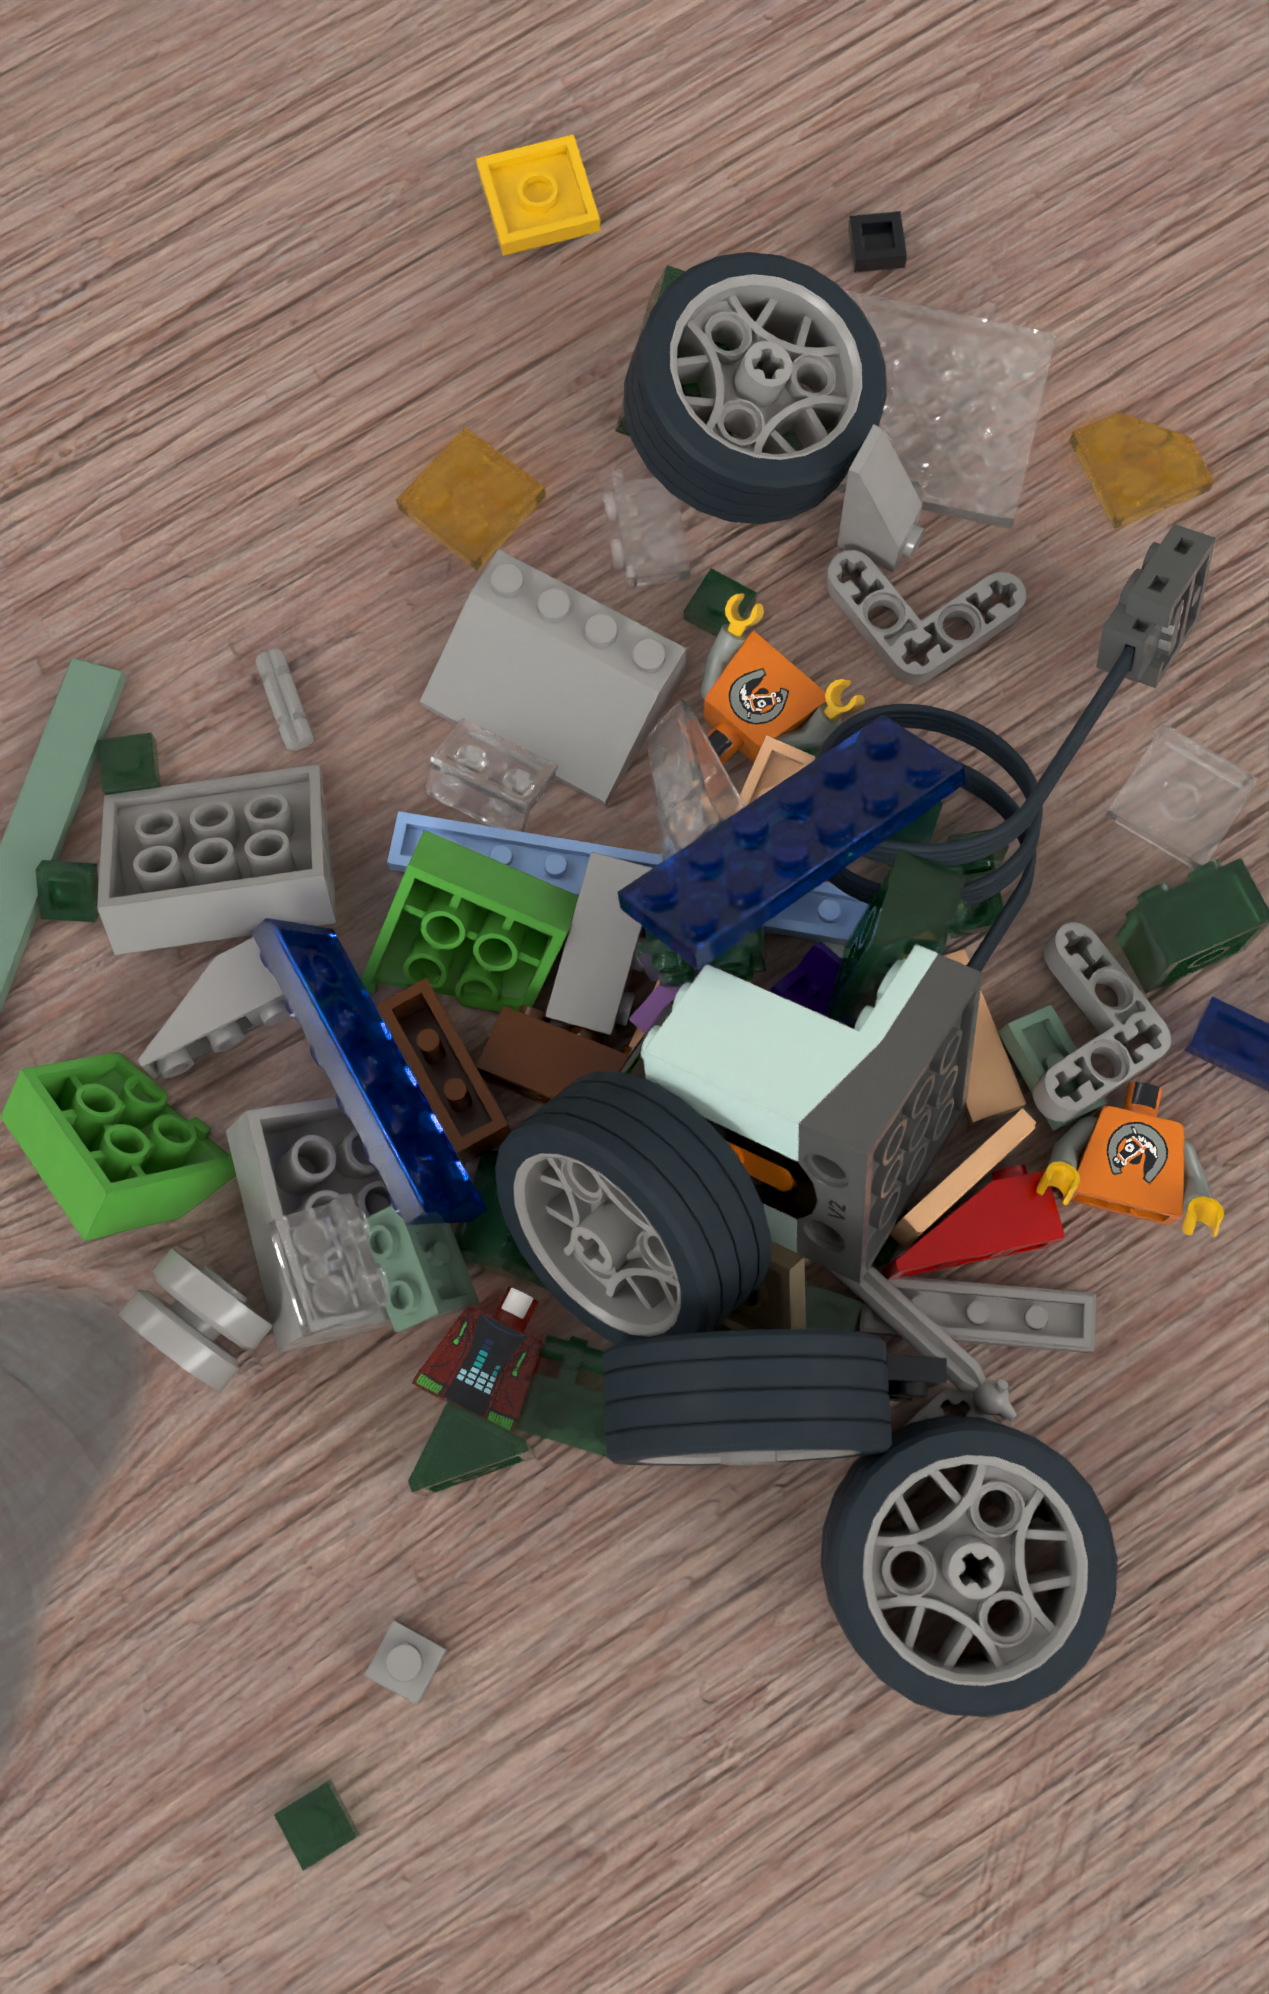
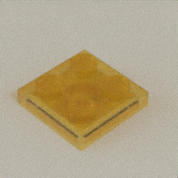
(471, 498)

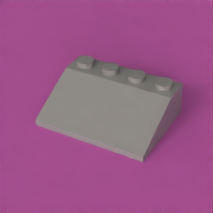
(555, 674)
(214, 859)
(294, 1162)

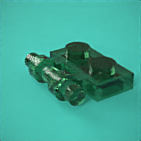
(562, 1409)

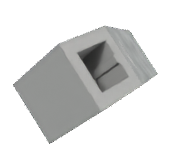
(220, 1007)

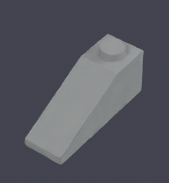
(880, 505)

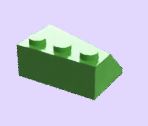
(470, 928)
(112, 1144)

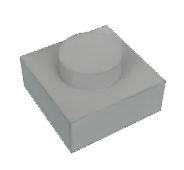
(406, 1662)

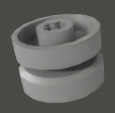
(201, 1313)

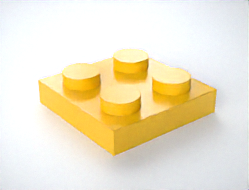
(538, 195)

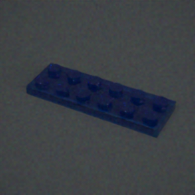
(790, 840)
(368, 1074)

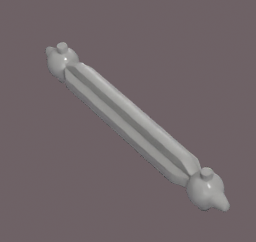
(931, 1341)

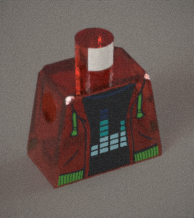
(487, 1361)

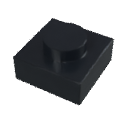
(877, 241)

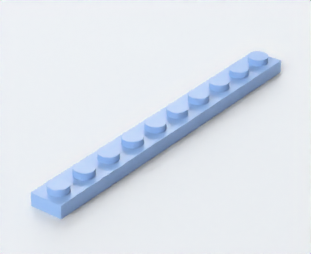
(818, 916)

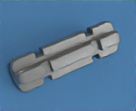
(284, 700)

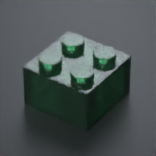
(1192, 924)

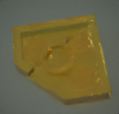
(1139, 466)

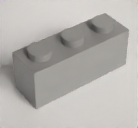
(599, 951)

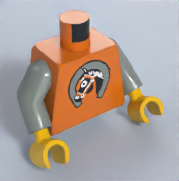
(760, 693)
(1133, 1165)

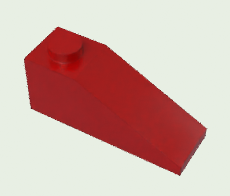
(992, 1224)

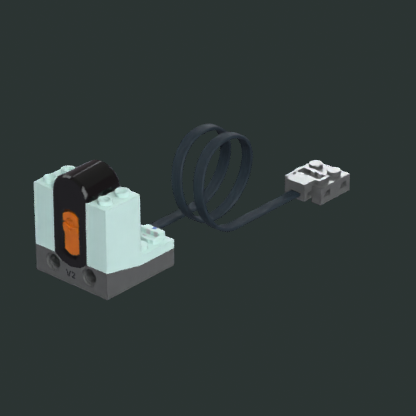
(853, 1118)

